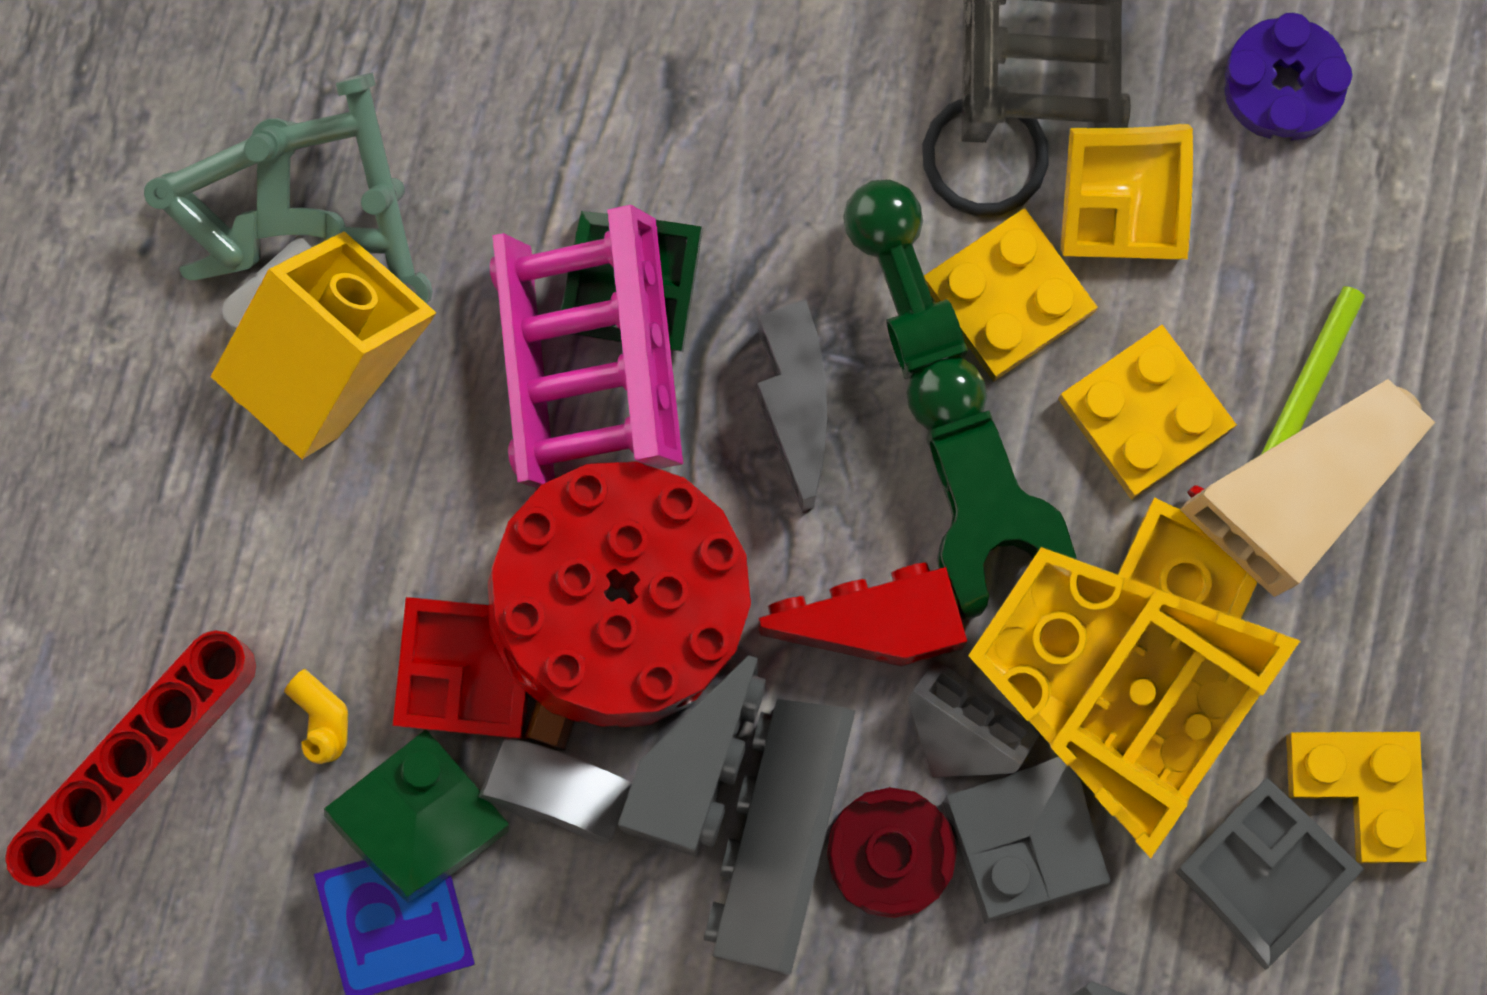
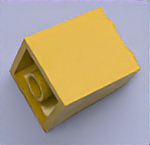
(320, 342)

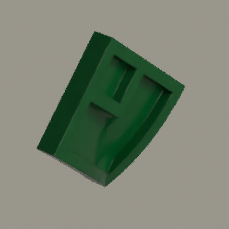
(679, 259)
(416, 818)

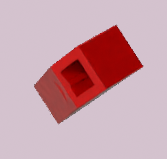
(884, 623)

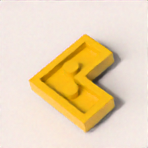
(1380, 776)

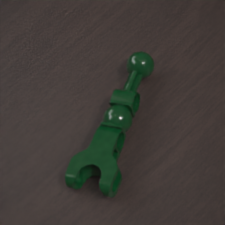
(950, 402)

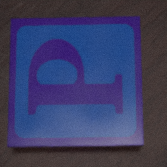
(383, 938)

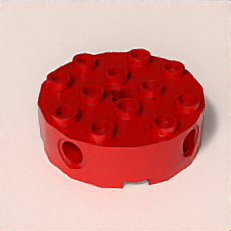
(618, 657)

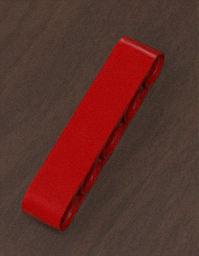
(102, 771)

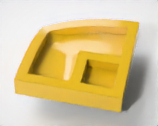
(1128, 192)

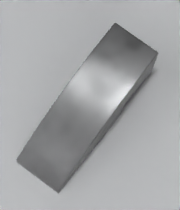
(796, 396)

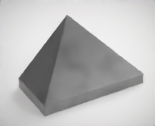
(966, 728)

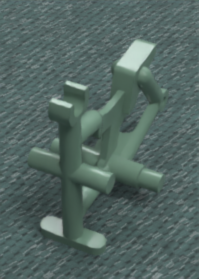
(271, 148)

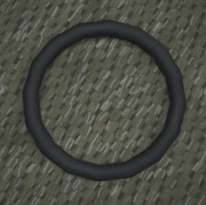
(969, 206)

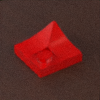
(454, 673)

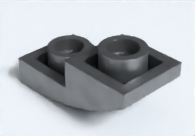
(555, 788)

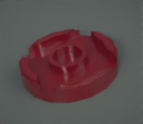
(891, 852)

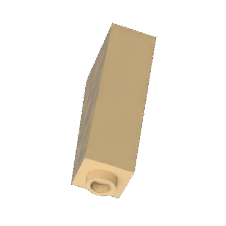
(1303, 493)

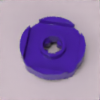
(1293, 44)

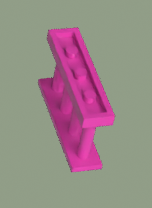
(641, 370)

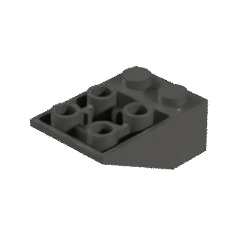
(682, 774)

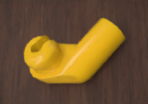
(326, 718)

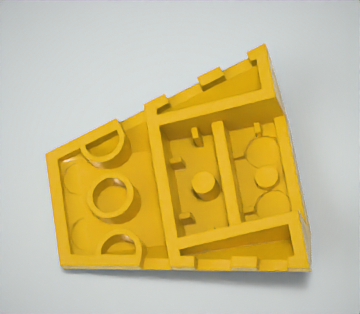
(1127, 682)

